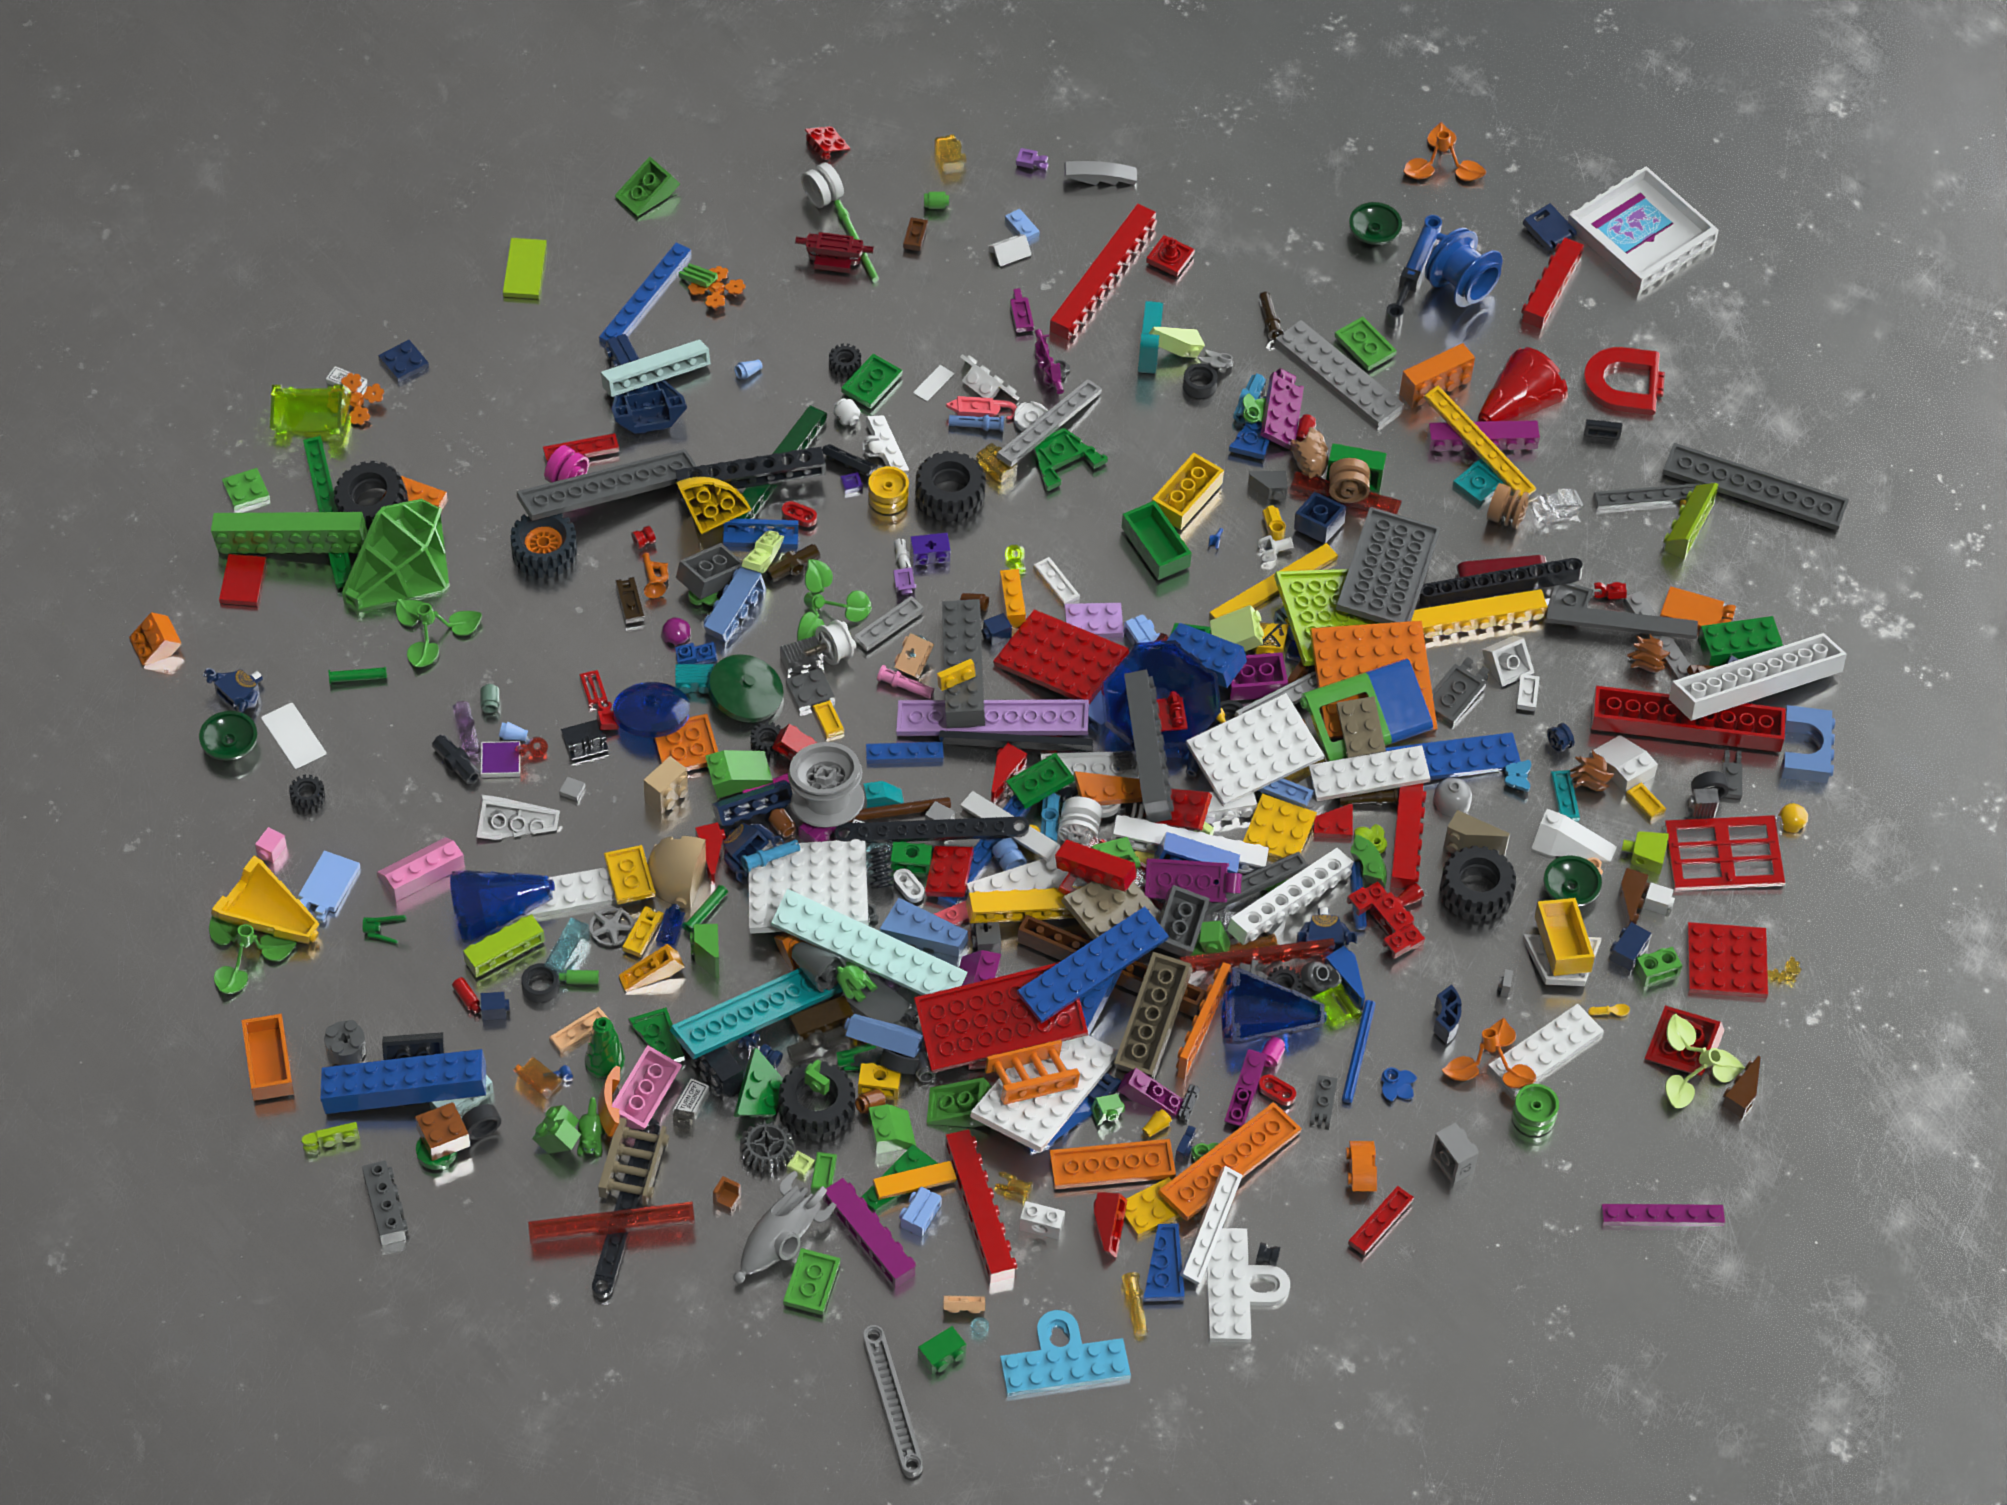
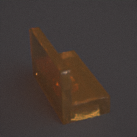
(538, 1077)

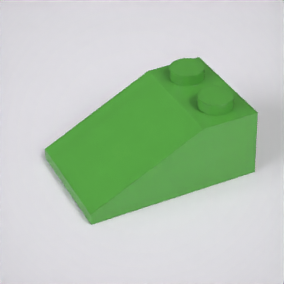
(647, 187)
(737, 771)
(953, 1102)

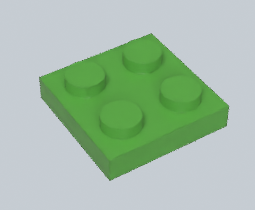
(245, 489)

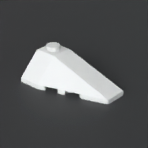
(1564, 837)

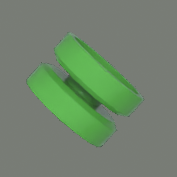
(1535, 1109)

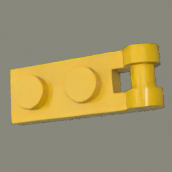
(642, 931)

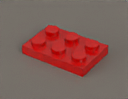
(1189, 809)
(949, 871)

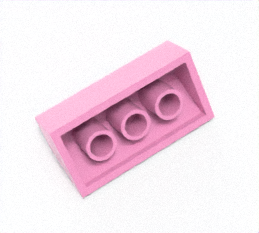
(422, 868)
(645, 1087)

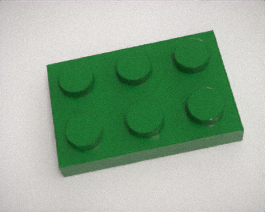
(871, 381)
(1040, 780)

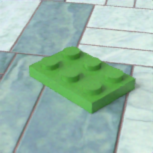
(1365, 343)
(812, 1281)

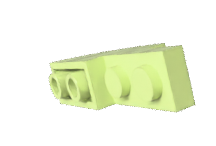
(764, 552)

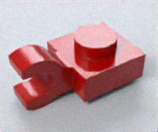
(1612, 591)

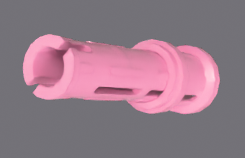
(897, 679)

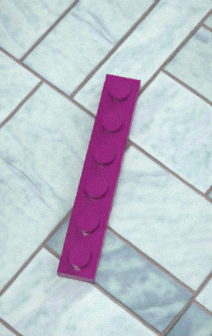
(1662, 1215)

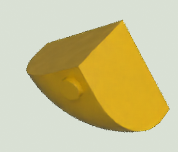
(712, 501)

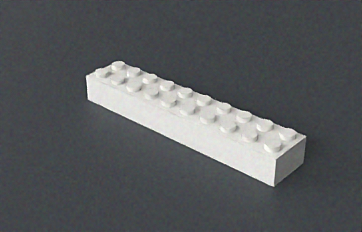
(1757, 676)

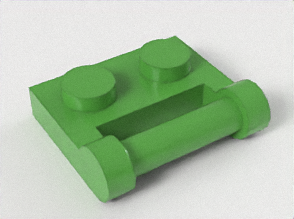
(1119, 848)

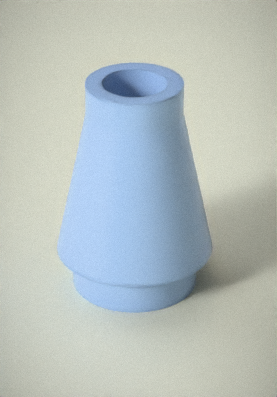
(746, 369)
(512, 732)

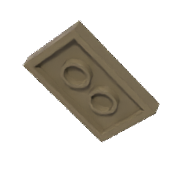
(1360, 727)

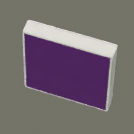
(500, 759)

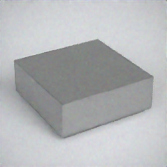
(572, 789)

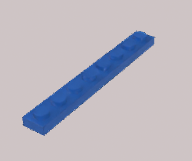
(646, 292)

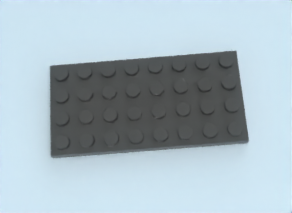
(1388, 567)

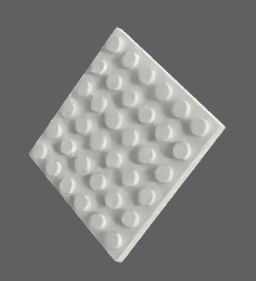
(822, 871)

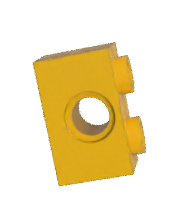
(868, 1080)

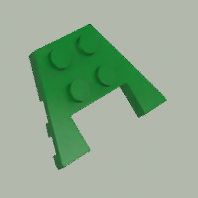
(1060, 450)

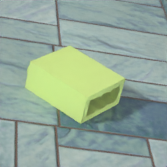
(1239, 627)

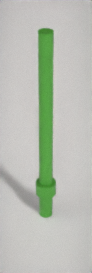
(844, 216)

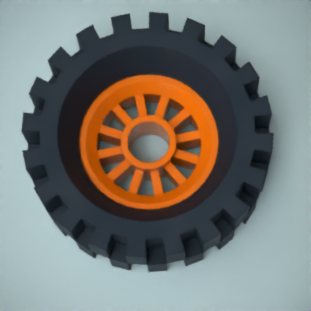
(543, 544)

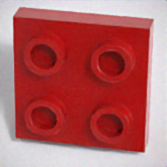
(1170, 255)

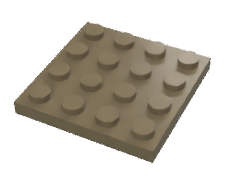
(1102, 907)

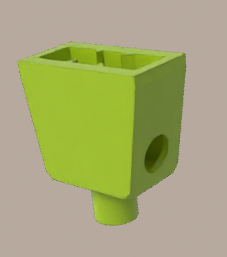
(1647, 850)

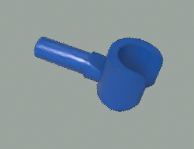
(1215, 539)
(565, 1072)

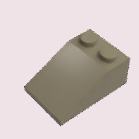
(1470, 831)

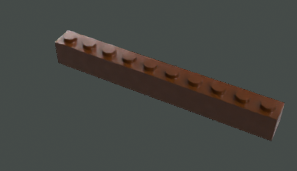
(1062, 944)

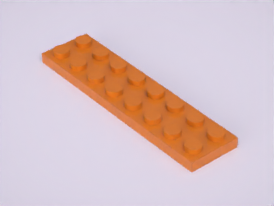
(1240, 1152)

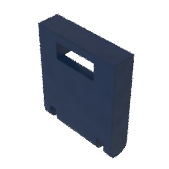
(1549, 229)

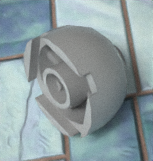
(1451, 796)

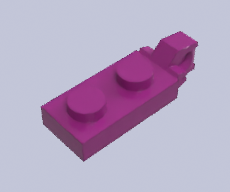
(1021, 312)

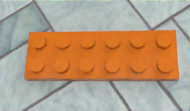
(1202, 1022)
(1112, 1164)

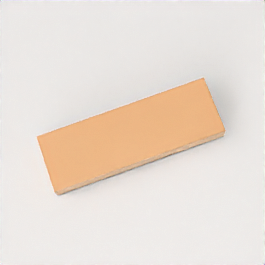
(576, 1031)

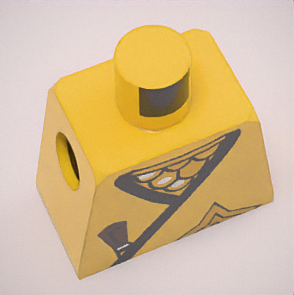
(1273, 639)

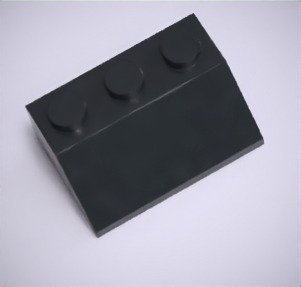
(412, 1045)

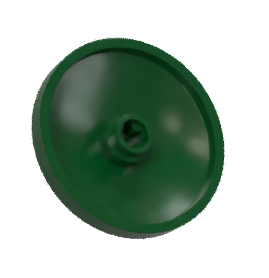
(745, 688)

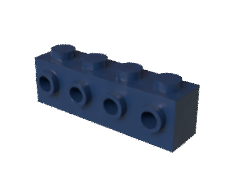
(753, 803)

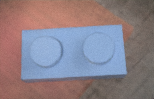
(1022, 225)

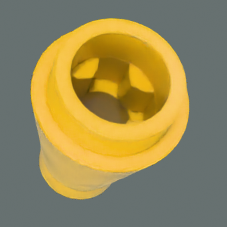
(1158, 1122)

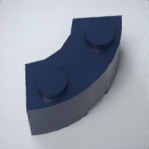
(1449, 1009)

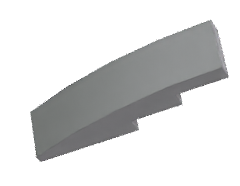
(1096, 171)

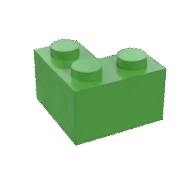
(1211, 939)
(557, 1130)

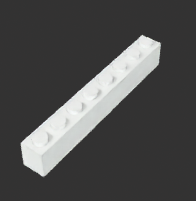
(1148, 835)

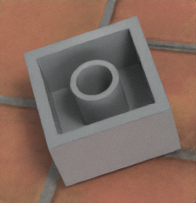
(1455, 1152)

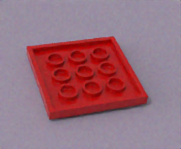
(1727, 960)

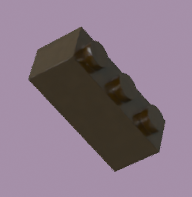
(820, 1018)

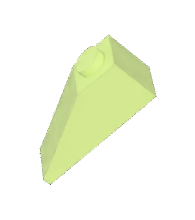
(1179, 341)

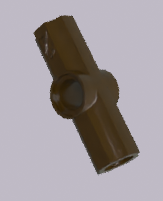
(792, 563)

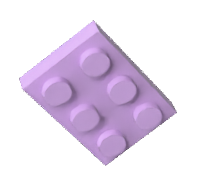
(1097, 618)

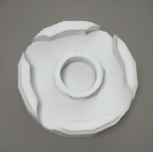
(1027, 414)

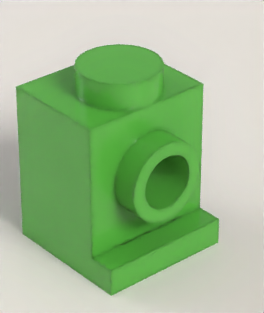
(1107, 1108)

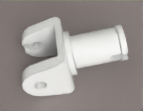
(1277, 546)

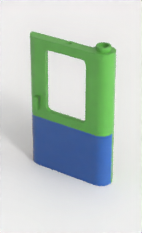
(1397, 699)

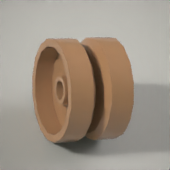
(1349, 480)

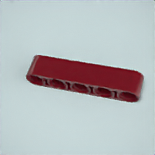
(1476, 567)

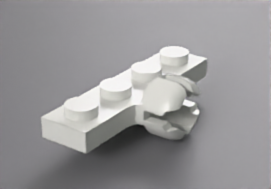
(883, 444)

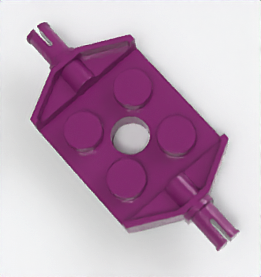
(1051, 371)

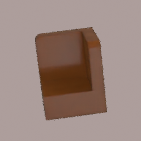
(726, 1193)

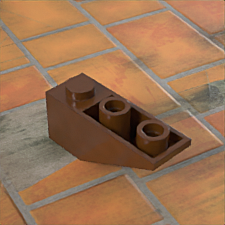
(1631, 893)
(1743, 1094)

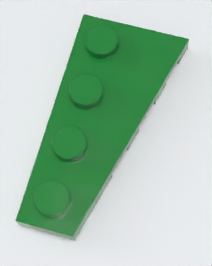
(910, 1160)

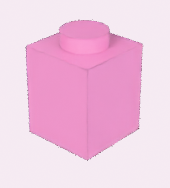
(270, 845)

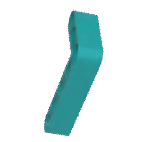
(1150, 342)

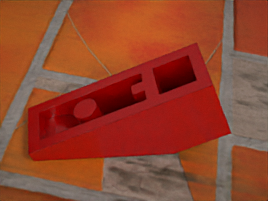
(1008, 764)
(714, 847)
(1110, 1214)

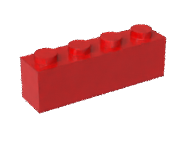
(1095, 865)

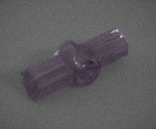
(466, 728)

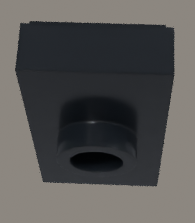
(1603, 429)

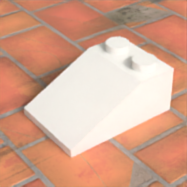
(1627, 763)

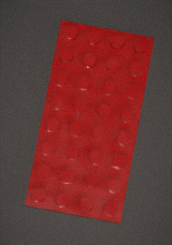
(989, 1020)

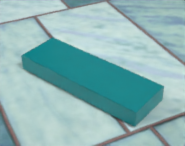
(1565, 794)

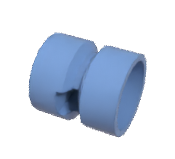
(1008, 855)

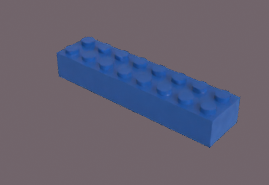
(403, 1081)

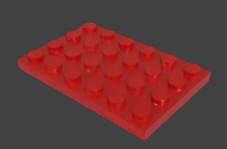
(1060, 656)

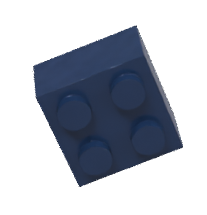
(1319, 517)

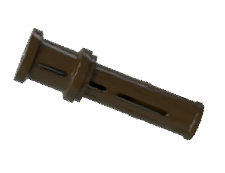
(1271, 322)
(1377, 797)

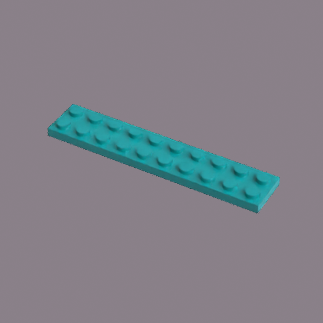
(748, 1013)

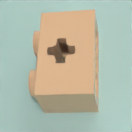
(909, 664)

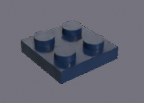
(403, 361)

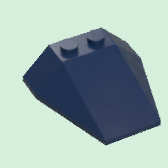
(649, 407)

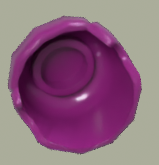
(676, 631)

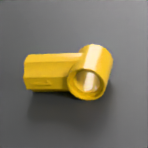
(1274, 523)

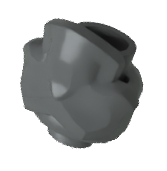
(1320, 976)

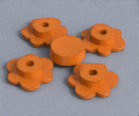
(717, 288)
(357, 398)

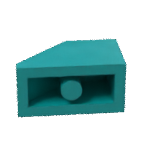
(881, 794)

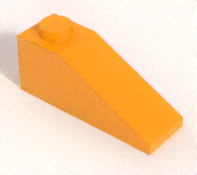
(653, 968)

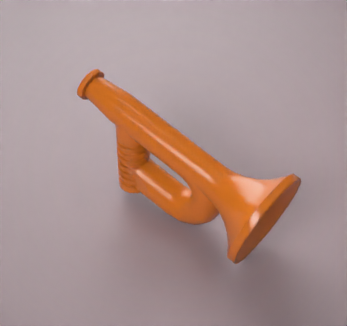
(656, 585)

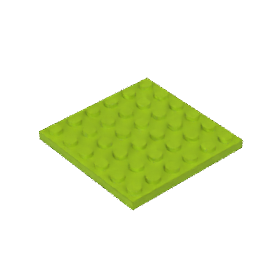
(1311, 603)

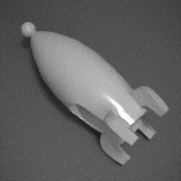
(782, 1227)

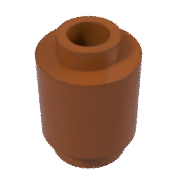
(782, 822)
(869, 1099)

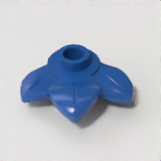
(1398, 1087)

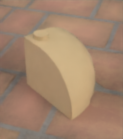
(678, 869)

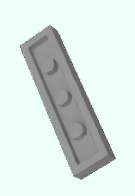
(889, 623)

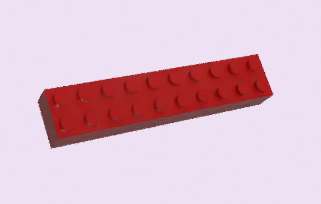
(1657, 716)

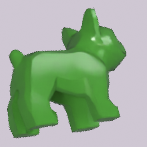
(853, 979)

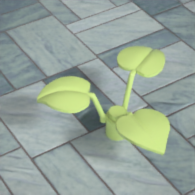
(1724, 1065)

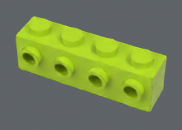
(503, 945)

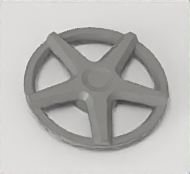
(610, 926)

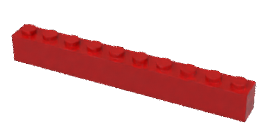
(1103, 271)

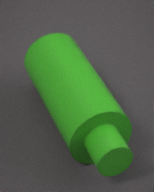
(586, 977)

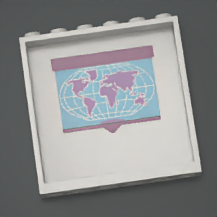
(1642, 228)

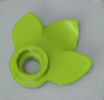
(1374, 835)

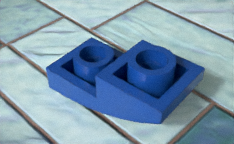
(696, 654)

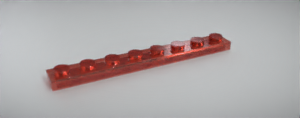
(1262, 954)
(611, 1222)

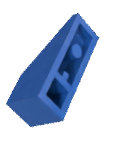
(1346, 964)

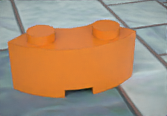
(1362, 1166)

